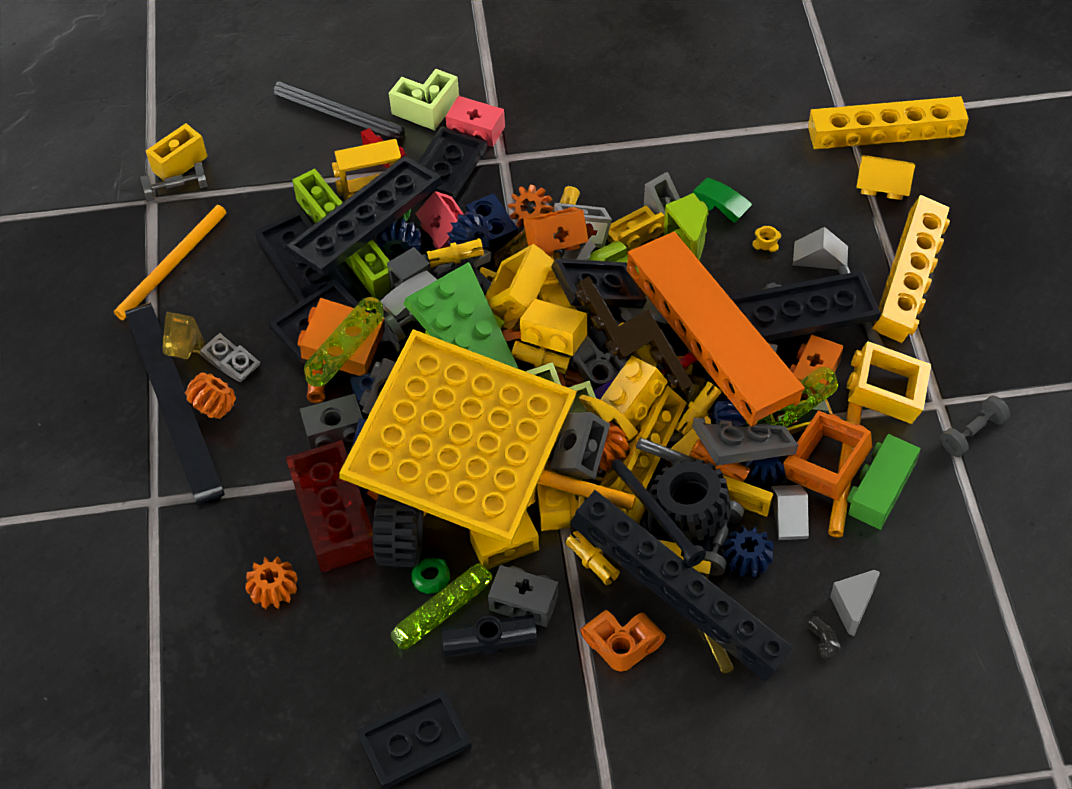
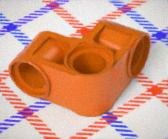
(637, 637)

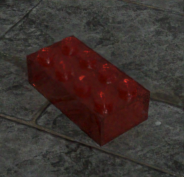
(331, 506)

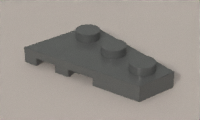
(740, 444)

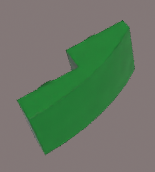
(723, 197)

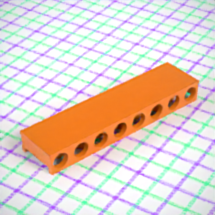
(717, 326)

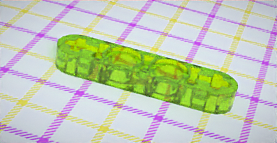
(341, 339)
(793, 412)
(441, 606)

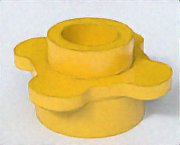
(767, 238)

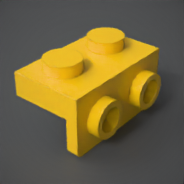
(637, 228)
(635, 389)

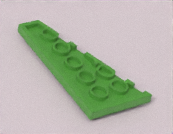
(460, 314)

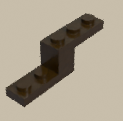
(632, 335)

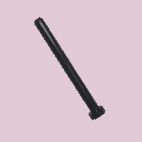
(692, 554)

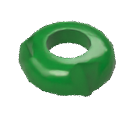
(434, 585)

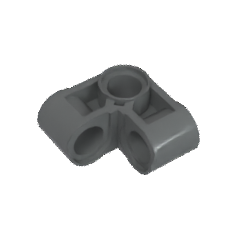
(590, 359)

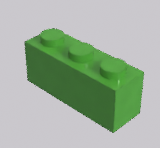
(882, 481)

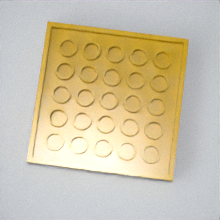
(459, 436)

